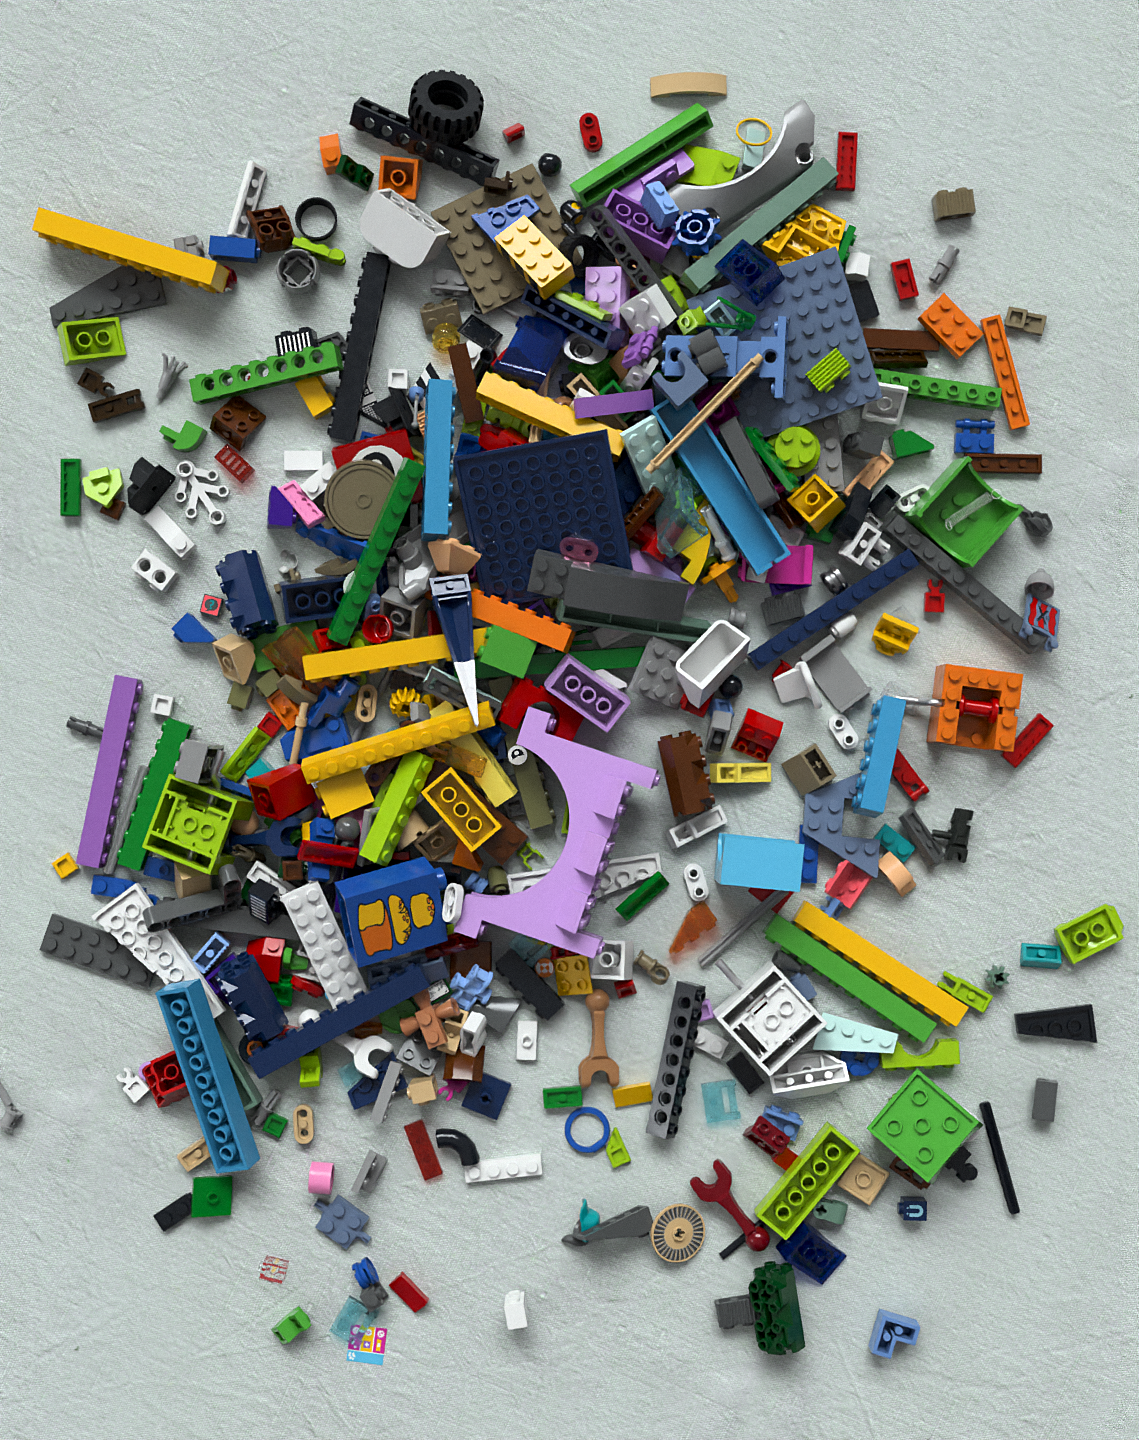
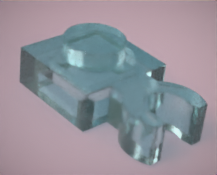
(349, 1074)

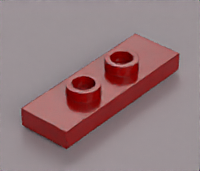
(846, 161)
(1028, 739)
(328, 854)

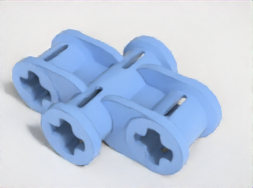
(471, 987)

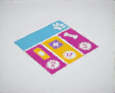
(371, 1348)

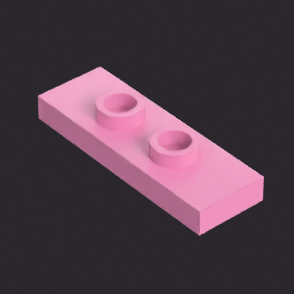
(302, 504)

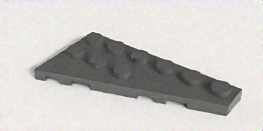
(111, 295)

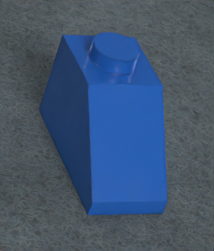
(191, 631)

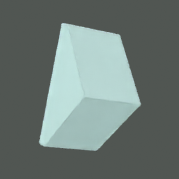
(718, 314)

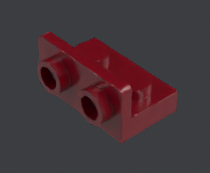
(767, 1137)

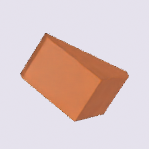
(467, 859)

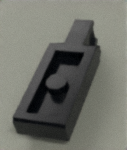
(174, 1212)

